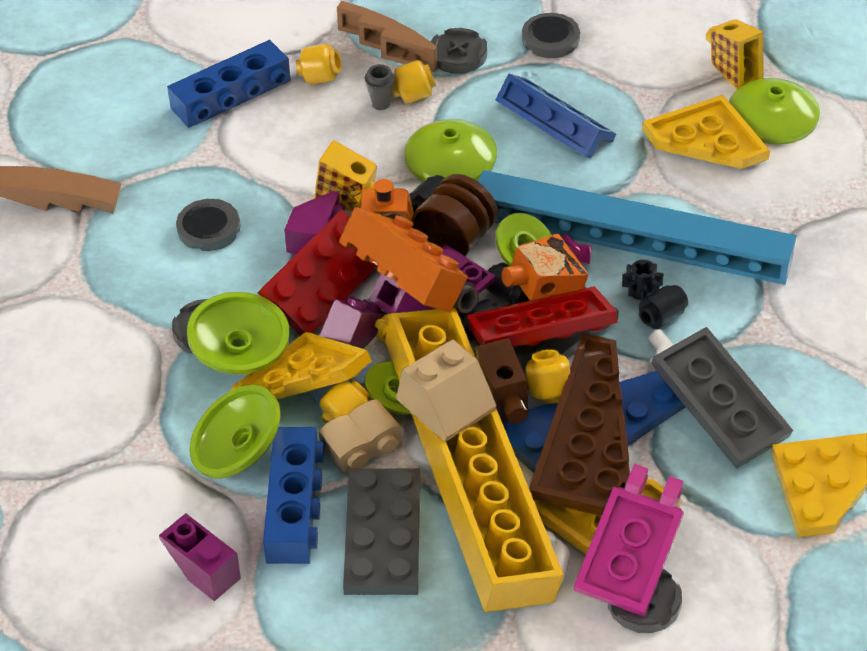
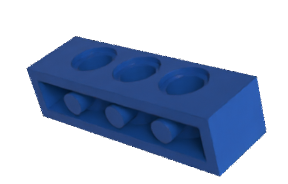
(229, 83)
(291, 496)

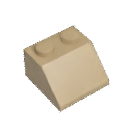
(446, 390)

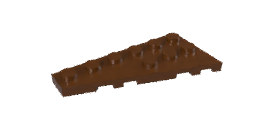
(587, 436)

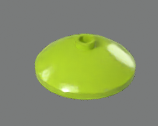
(777, 109)
(449, 149)
(238, 333)
(235, 431)

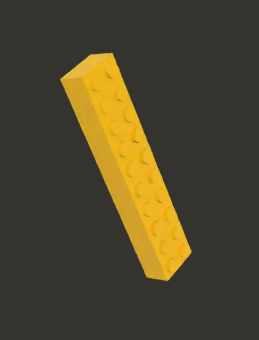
(481, 484)

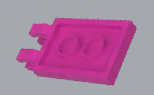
(631, 544)

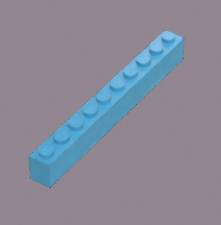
(646, 228)

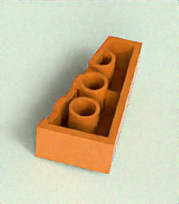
(405, 257)

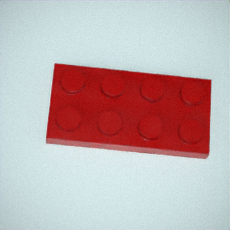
(317, 277)
(544, 318)

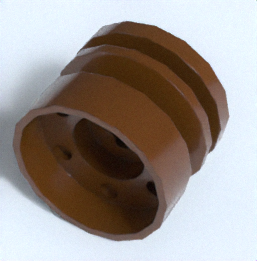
(456, 213)

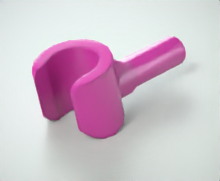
(581, 251)

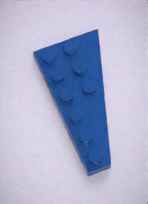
(645, 406)

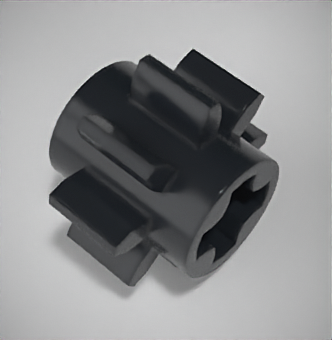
(642, 279)

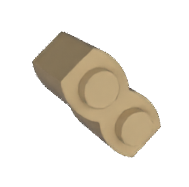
(360, 436)

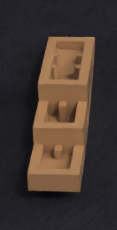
(394, 39)
(59, 187)

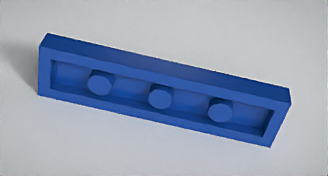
(553, 115)

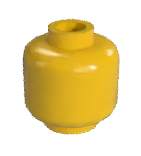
(318, 64)
(413, 82)
(547, 375)
(342, 400)

